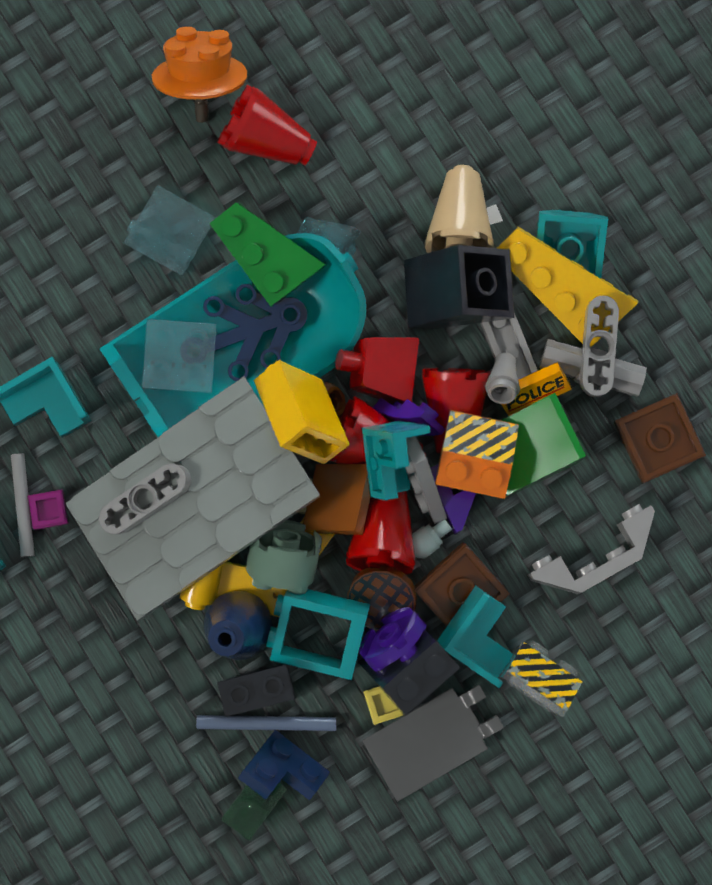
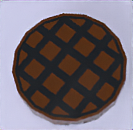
(384, 590)

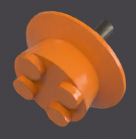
(199, 68)

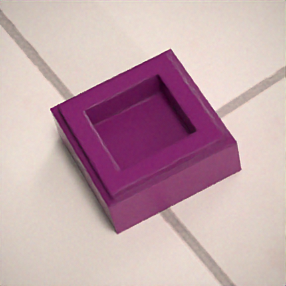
(48, 509)

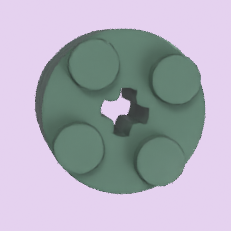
(284, 558)

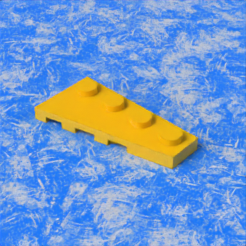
(562, 283)

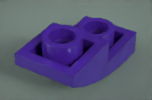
(411, 413)

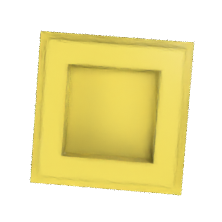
(380, 706)

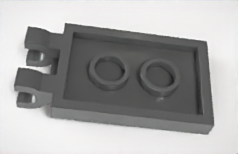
(430, 741)

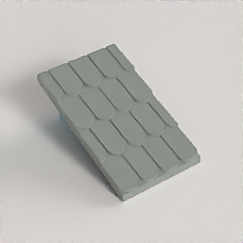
(235, 497)

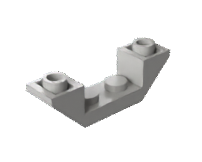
(635, 531)

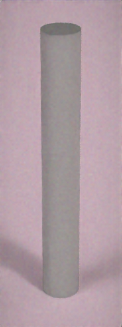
(22, 505)

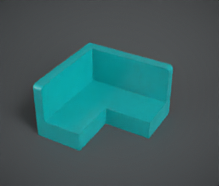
(44, 389)
(388, 456)
(468, 639)

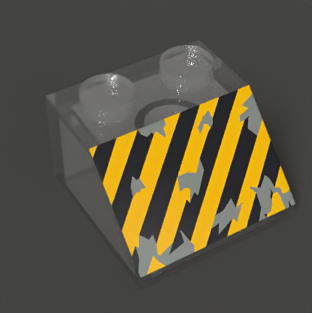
(542, 679)

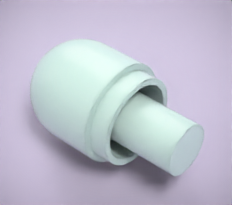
(428, 538)

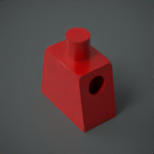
(381, 367)

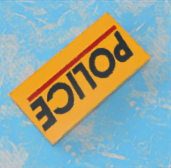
(538, 386)

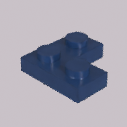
(284, 761)

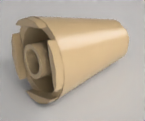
(460, 213)

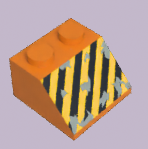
(477, 454)

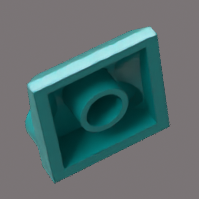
(575, 236)

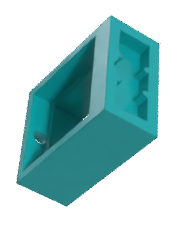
(325, 604)

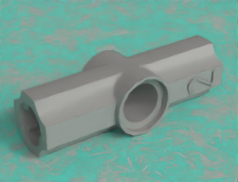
(627, 376)

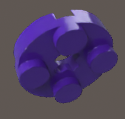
(393, 640)

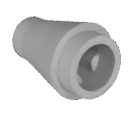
(503, 380)

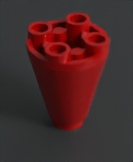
(265, 130)

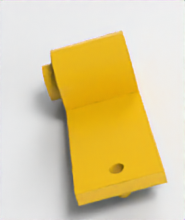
(226, 579)

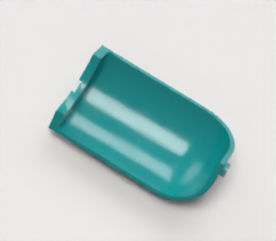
(333, 323)

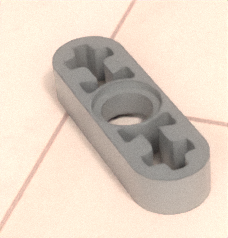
(593, 320)
(119, 504)

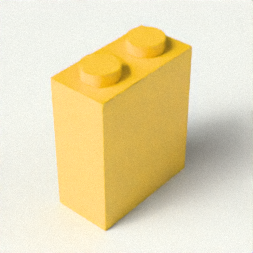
(301, 412)

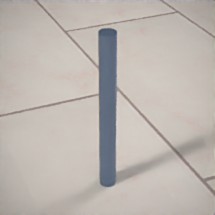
(266, 723)

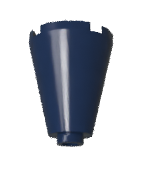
(237, 625)

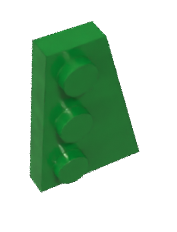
(265, 254)

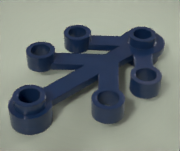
(252, 328)

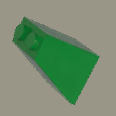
(543, 444)

